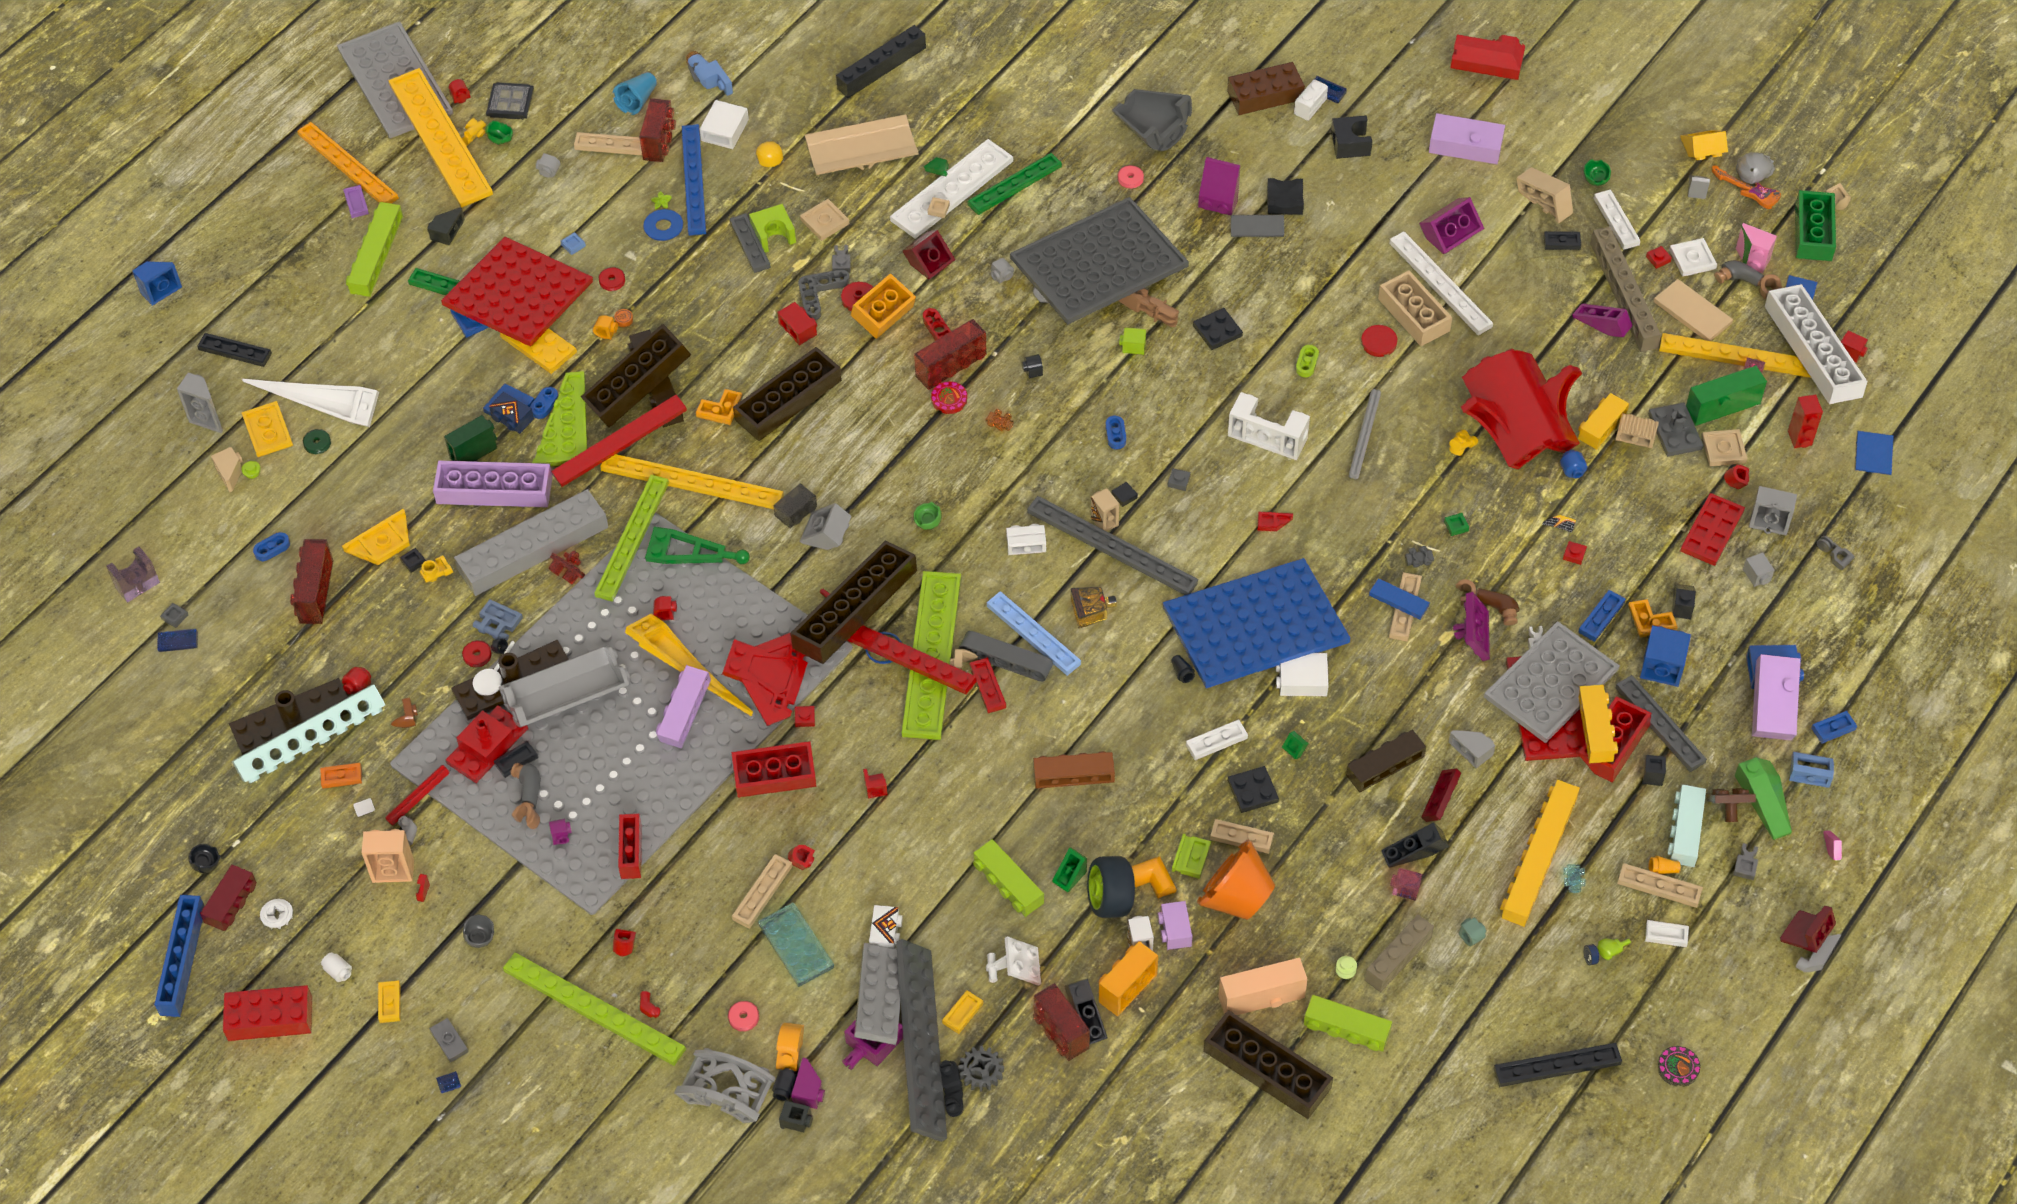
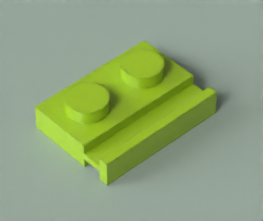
(1191, 856)

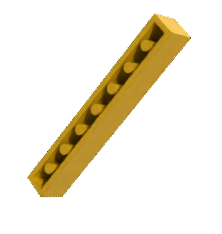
(1540, 853)

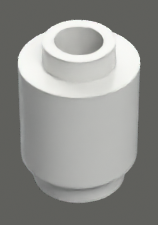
(336, 967)

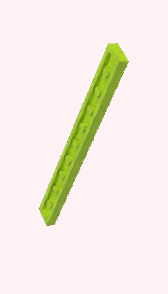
(594, 1009)

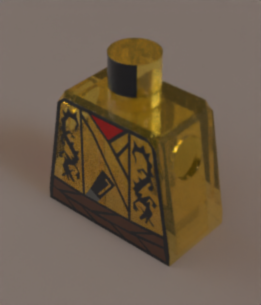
(1090, 605)

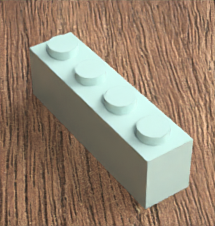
(1687, 825)

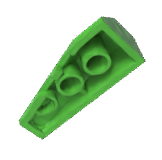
(1764, 781)

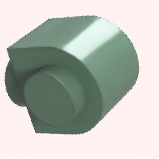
(1472, 931)

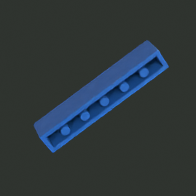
(179, 956)

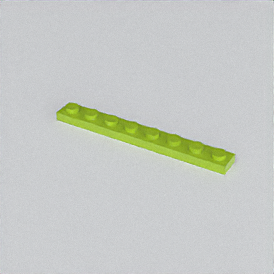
(631, 538)

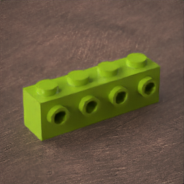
(1008, 878)
(1347, 1023)

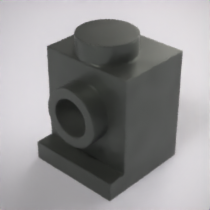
(793, 1111)

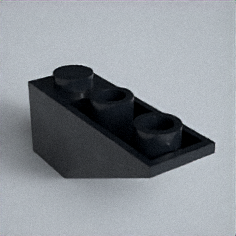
(1416, 846)
(1084, 1004)

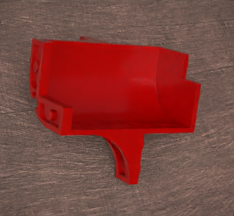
(1520, 405)

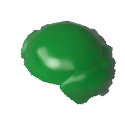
(499, 132)

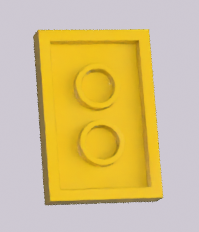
(267, 429)

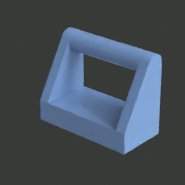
(1811, 775)

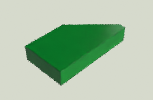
(937, 166)

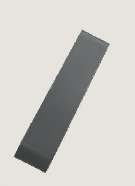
(1007, 656)

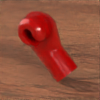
(647, 1007)

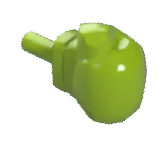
(1610, 947)

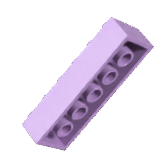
(492, 483)

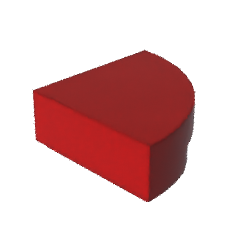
(424, 886)

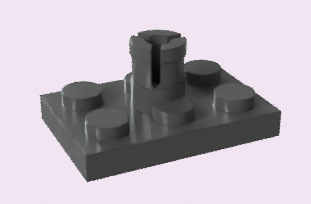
(1676, 429)

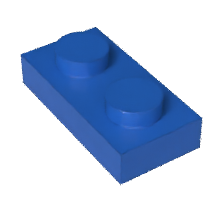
(1834, 727)

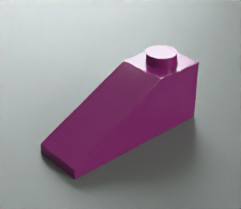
(1604, 319)

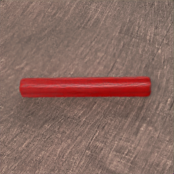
(415, 796)

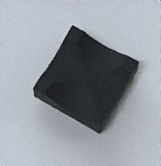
(1285, 196)

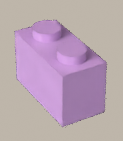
(1175, 925)

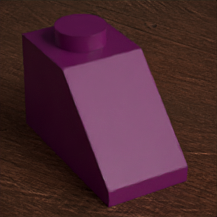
(808, 1086)

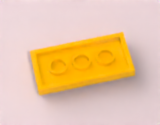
(548, 351)

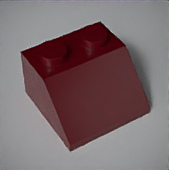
(929, 254)

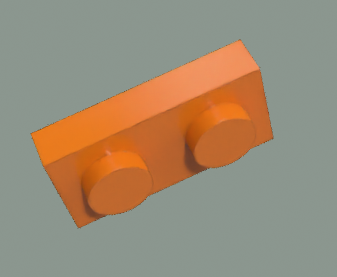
(341, 775)

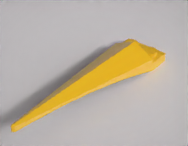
(661, 642)

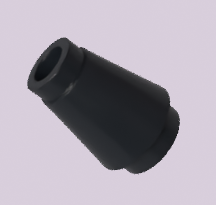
(1183, 670)

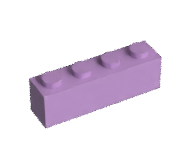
(683, 706)

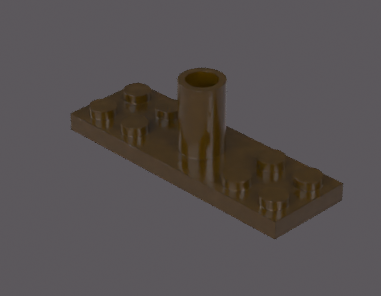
(510, 670)
(285, 714)

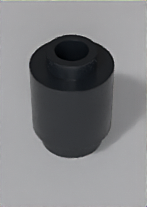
(784, 1084)

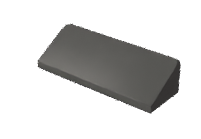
(1257, 225)

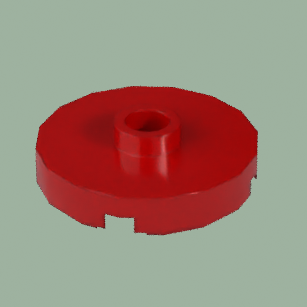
(853, 293)

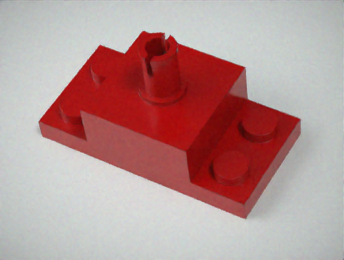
(483, 742)

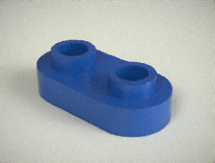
(545, 402)
(1117, 433)
(271, 547)

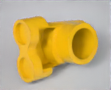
(473, 130)
(1461, 441)
(433, 570)

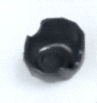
(204, 858)

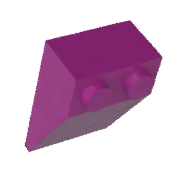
(1219, 186)

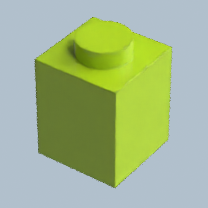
(1133, 341)

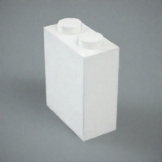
(724, 124)
(1304, 676)

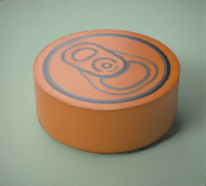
(623, 317)

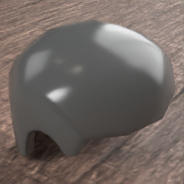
(478, 931)

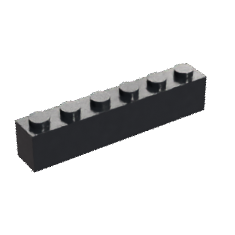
(881, 61)

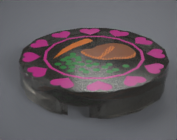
(1678, 1066)

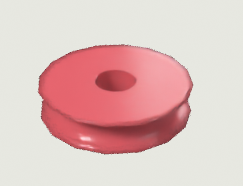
(1135, 172)
(740, 1008)

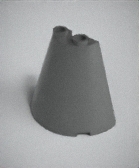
(1155, 116)

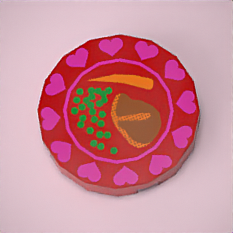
(949, 397)

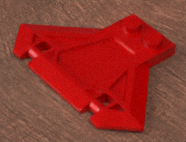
(768, 674)

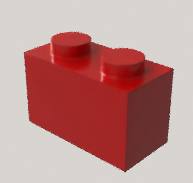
(797, 323)

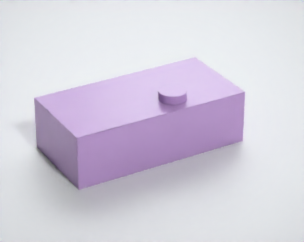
(1466, 138)
(1776, 697)

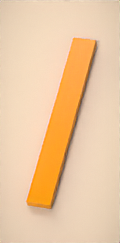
(347, 164)

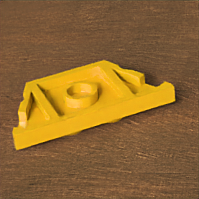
(381, 540)

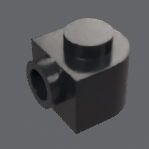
(1032, 366)

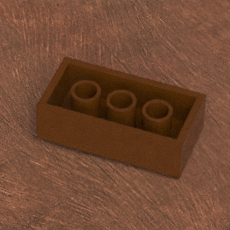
(1265, 88)

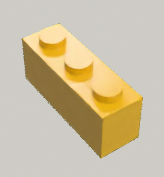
(1602, 421)

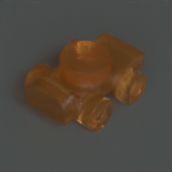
(1000, 422)

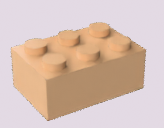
(387, 856)

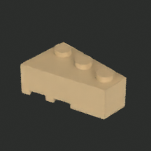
(1547, 192)

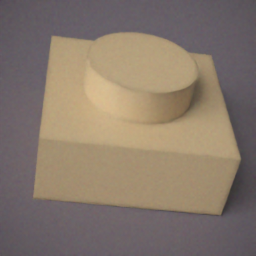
(938, 207)

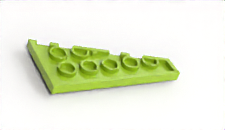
(567, 424)

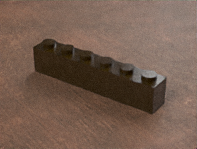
(663, 390)

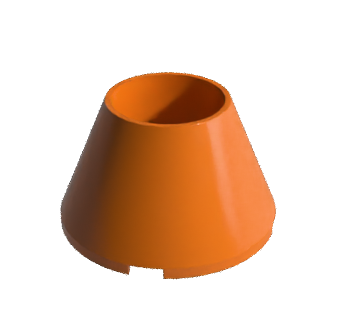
(1239, 884)

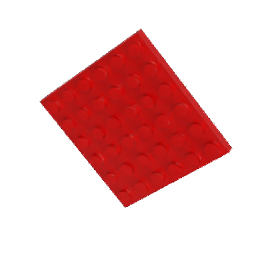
(517, 291)

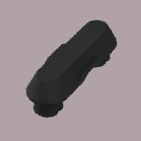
(952, 1088)

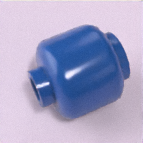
(1573, 464)

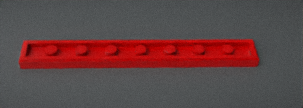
(619, 440)

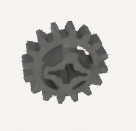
(988, 1063)

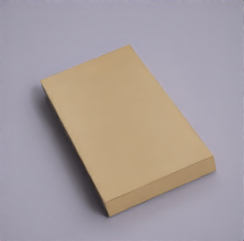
(1693, 310)

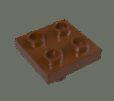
(1731, 799)

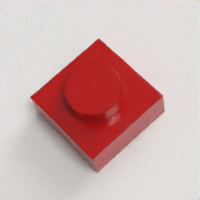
(1658, 257)
(1574, 552)
(804, 716)

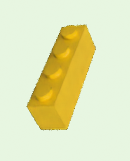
(1596, 724)

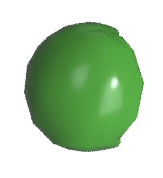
(927, 516)

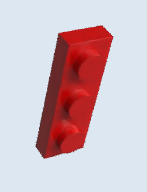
(988, 685)

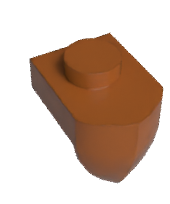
(408, 719)

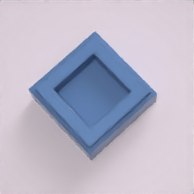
(573, 243)

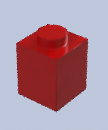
(1855, 345)

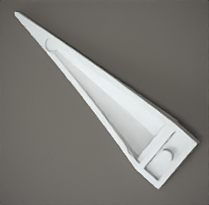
(344, 402)

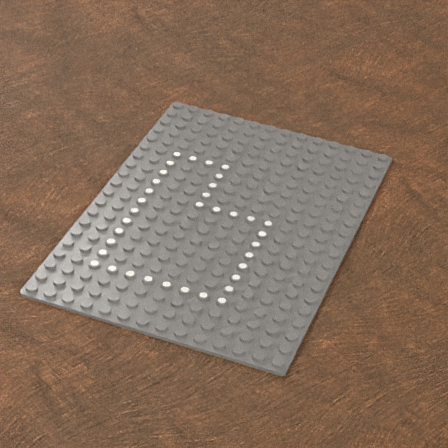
(606, 751)

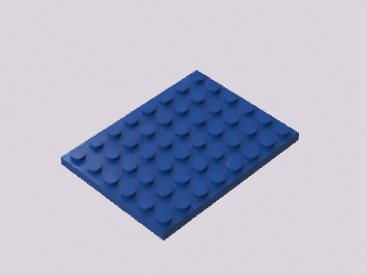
(1255, 622)

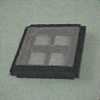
(510, 100)

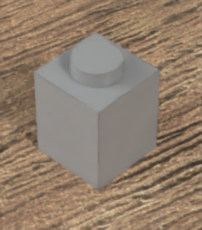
(1758, 569)

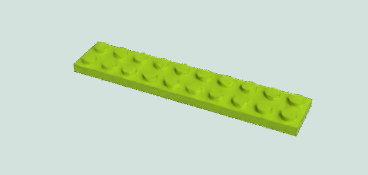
(934, 637)

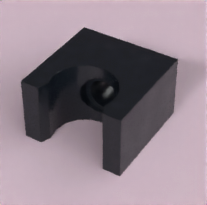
(1346, 139)

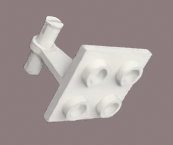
(1020, 961)

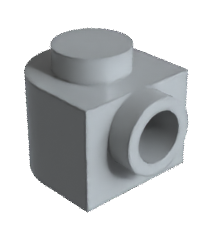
(548, 165)
(1001, 270)

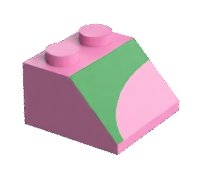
(1755, 247)

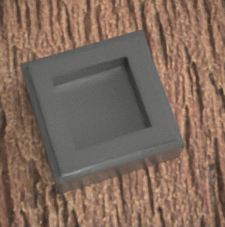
(174, 615)

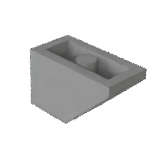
(1472, 746)

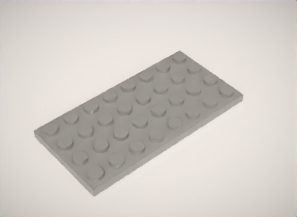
(382, 57)

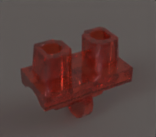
(559, 564)

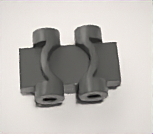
(1419, 558)

